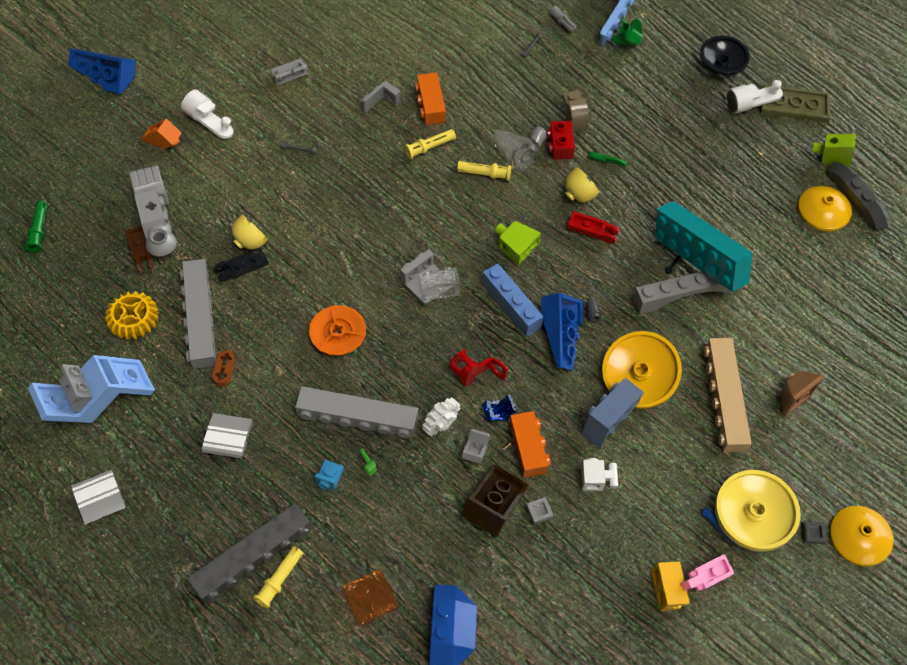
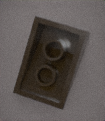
(494, 500)

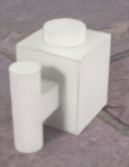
(594, 475)

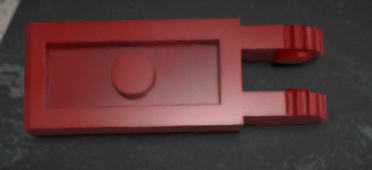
(593, 227)

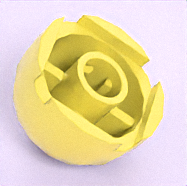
(580, 187)
(247, 234)

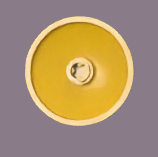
(646, 362)

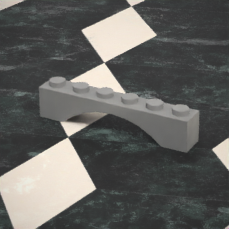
(658, 294)

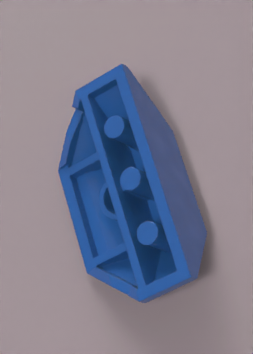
(452, 626)

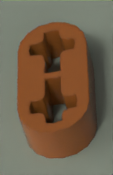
(219, 368)

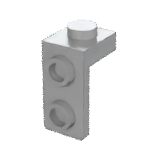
(382, 91)

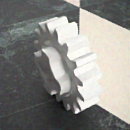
(441, 416)

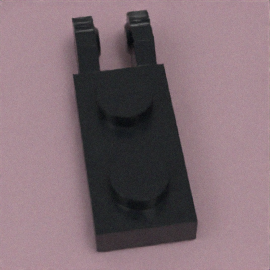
(241, 265)

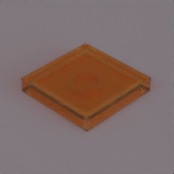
(370, 597)

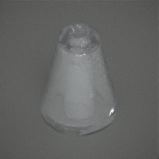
(516, 149)

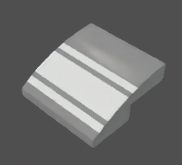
(227, 435)
(98, 497)

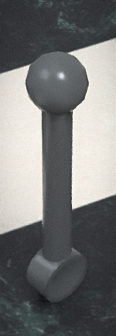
(524, 54)
(285, 145)

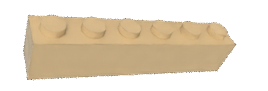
(728, 395)

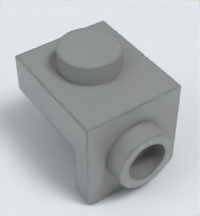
(476, 446)

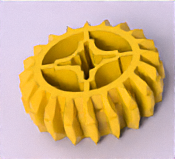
(129, 325)

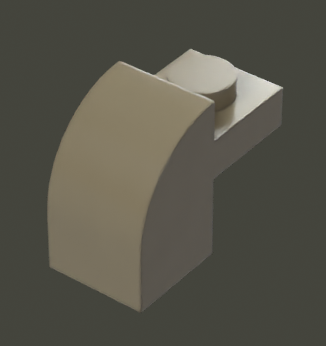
(576, 110)

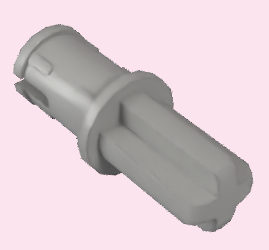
(563, 19)

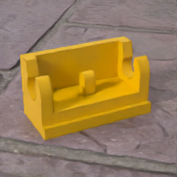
(667, 586)

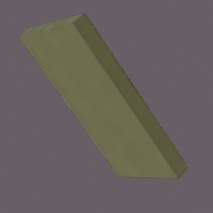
(800, 105)

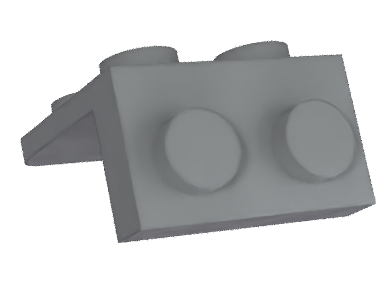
(411, 271)

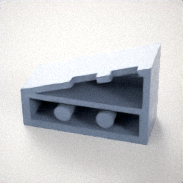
(611, 411)

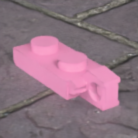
(708, 574)

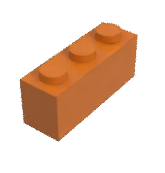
(430, 98)
(529, 444)

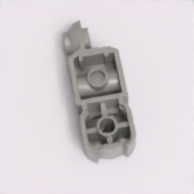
(151, 202)

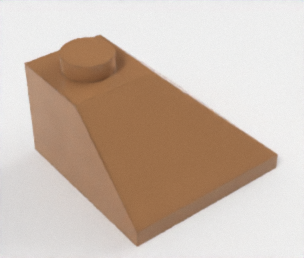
(798, 389)

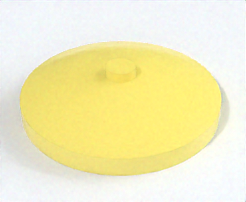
(757, 510)

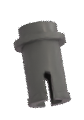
(593, 310)

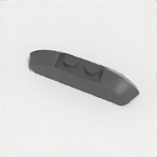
(859, 195)

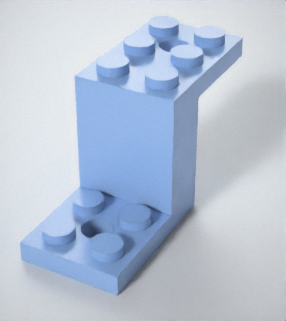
(105, 380)

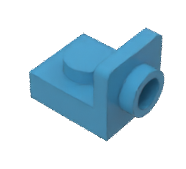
(329, 475)

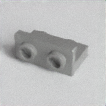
(75, 387)

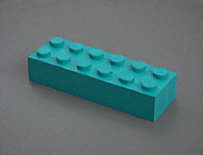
(703, 246)

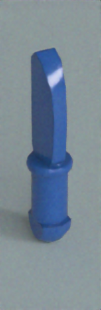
(706, 512)

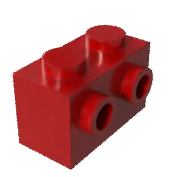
(561, 140)

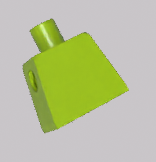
(836, 148)
(517, 240)

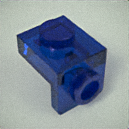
(499, 409)

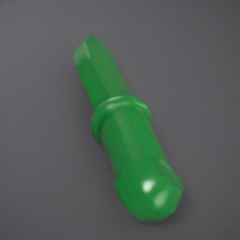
(601, 157)

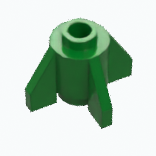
(629, 34)

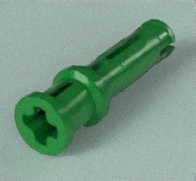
(36, 233)

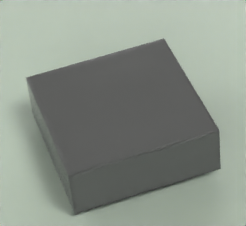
(814, 532)

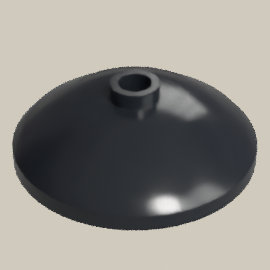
(725, 55)

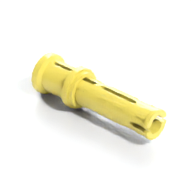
(422, 145)
(493, 170)
(273, 584)

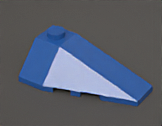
(109, 71)
(562, 319)

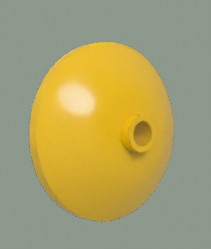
(824, 208)
(856, 545)

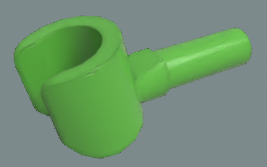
(370, 468)

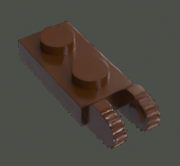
(137, 243)

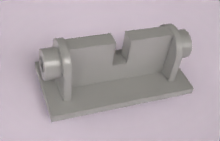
(289, 71)

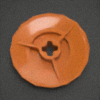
(338, 318)

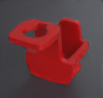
(473, 369)

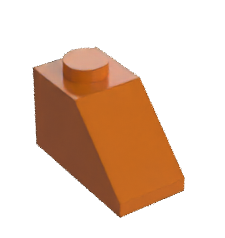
(162, 134)

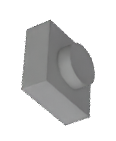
(539, 510)

